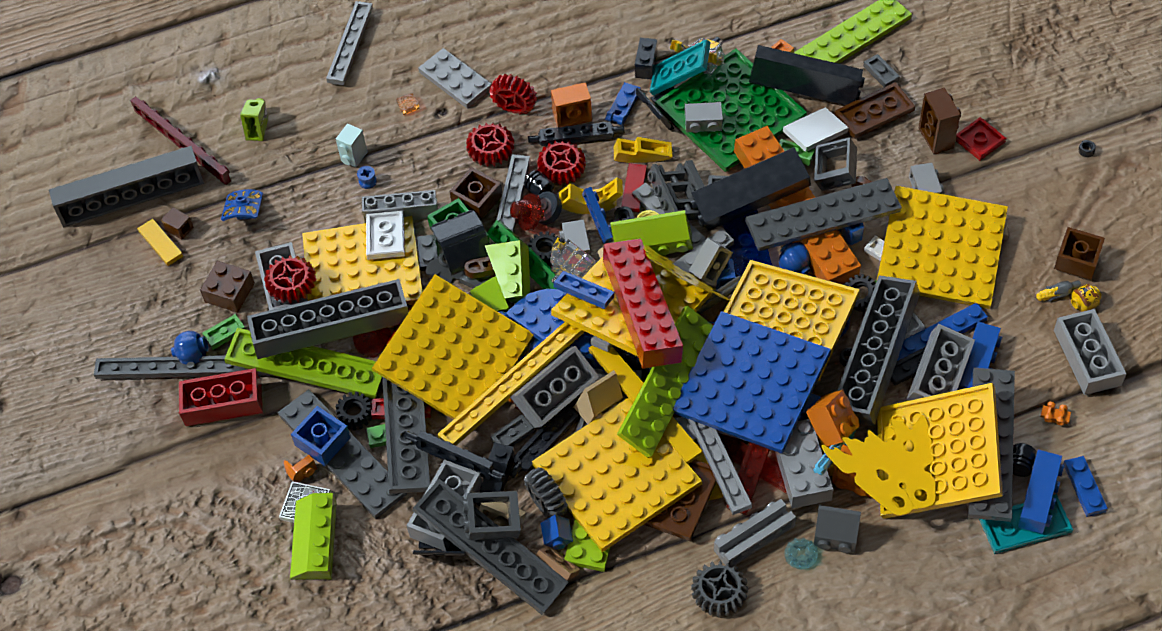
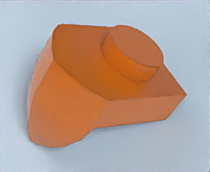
(301, 470)

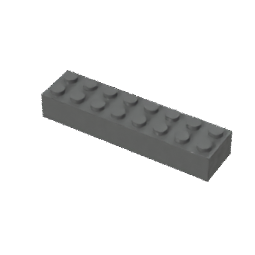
(126, 186)
(327, 319)
(878, 346)

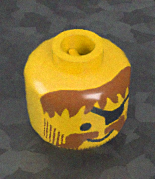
(1086, 297)

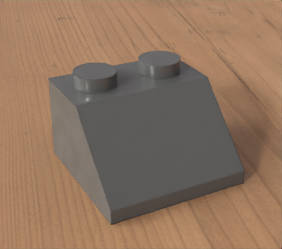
(837, 529)

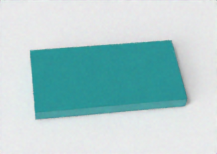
(680, 67)
(1007, 535)

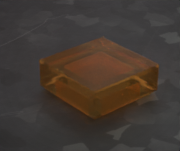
(407, 104)

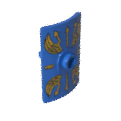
(242, 204)

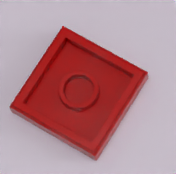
(980, 138)

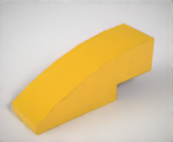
(642, 150)

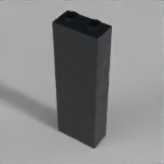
(806, 75)
(750, 189)

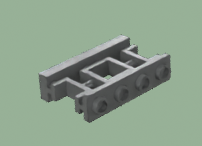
(665, 192)

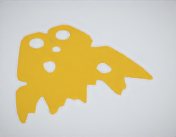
(670, 267)
(893, 459)

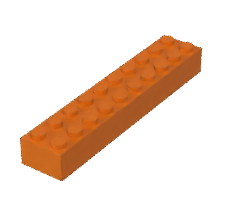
(828, 252)

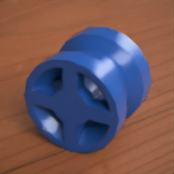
(364, 181)

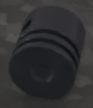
(537, 182)
(1023, 459)

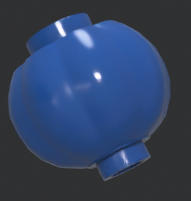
(795, 258)
(189, 347)

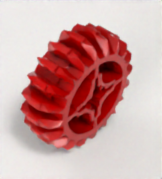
(513, 94)
(492, 149)
(560, 156)
(278, 280)

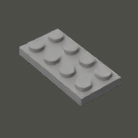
(455, 78)

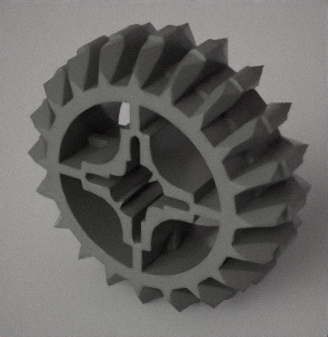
(545, 493)
(705, 580)

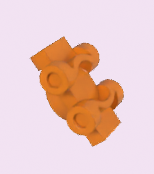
(1055, 415)

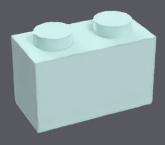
(351, 145)

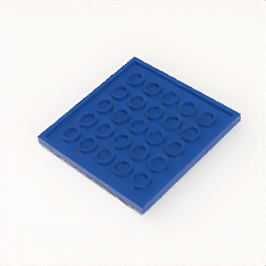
(751, 381)

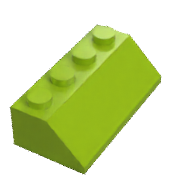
(661, 232)
(313, 537)

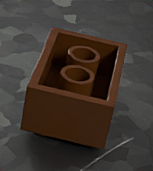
(939, 120)

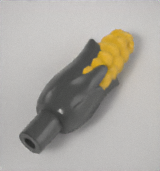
(1058, 290)

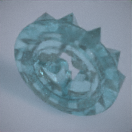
(801, 561)

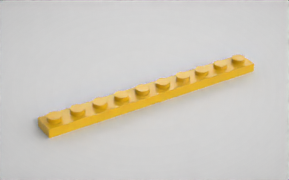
(510, 383)

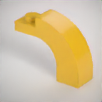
(573, 200)

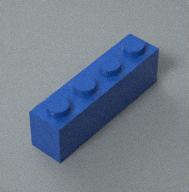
(982, 352)
(1040, 492)

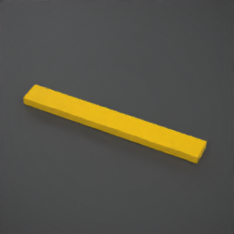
(631, 385)

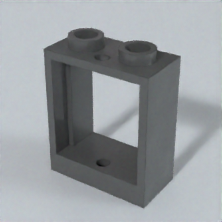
(839, 177)
(510, 531)

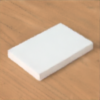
(815, 129)
(385, 235)

